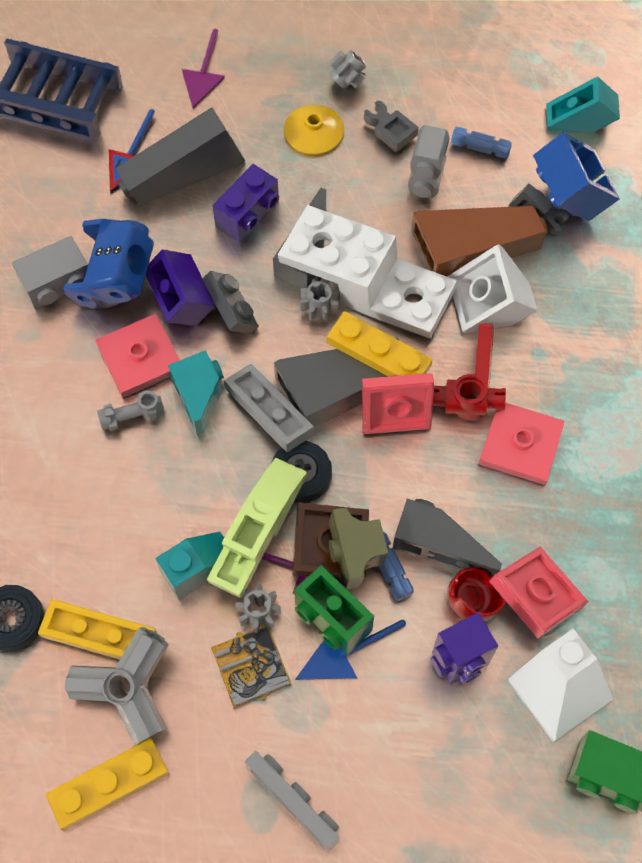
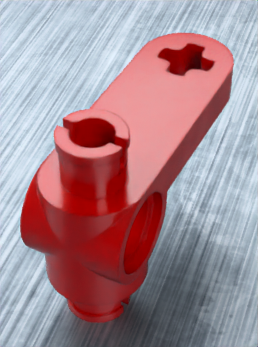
(477, 384)

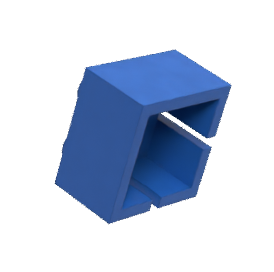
(570, 173)

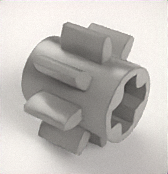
(348, 69)
(319, 300)
(256, 618)

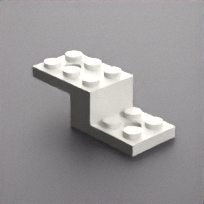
(367, 271)

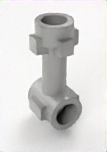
(147, 405)

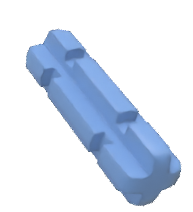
(481, 142)
(393, 573)

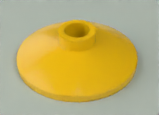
(313, 130)

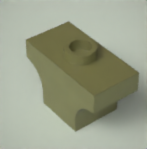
(355, 546)

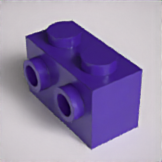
(246, 203)
(179, 288)
(463, 650)

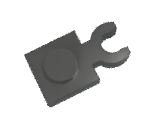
(392, 128)

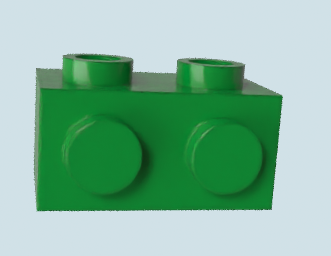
(333, 611)
(609, 770)

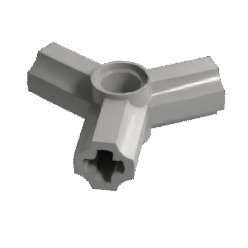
(104, 684)

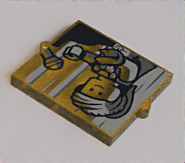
(251, 666)

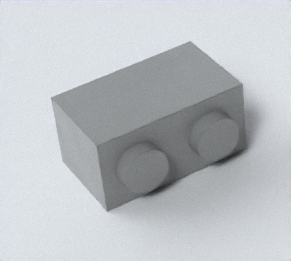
(48, 270)

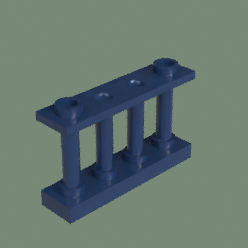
(55, 114)

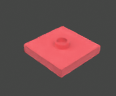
(138, 355)
(397, 403)
(522, 443)
(538, 592)

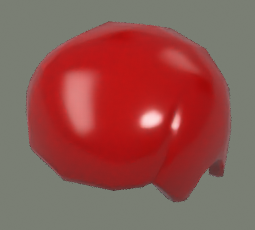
(473, 593)

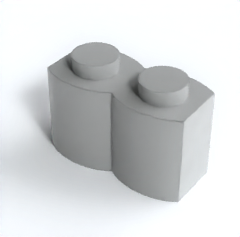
(428, 161)

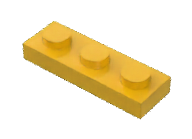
(376, 348)
(88, 629)
(106, 784)

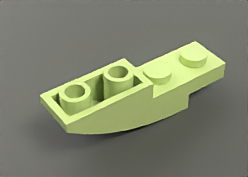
(255, 526)

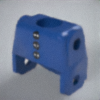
(115, 265)

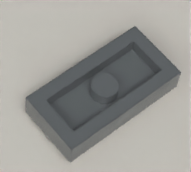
(230, 302)

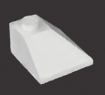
(492, 292)
(562, 685)

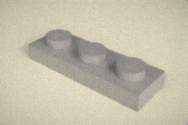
(269, 407)
(294, 800)

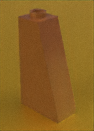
(460, 235)

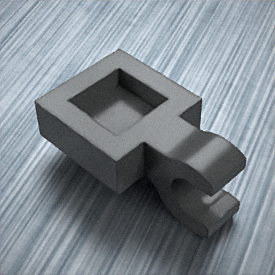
(533, 197)

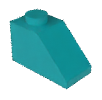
(584, 108)
(198, 387)
(190, 562)

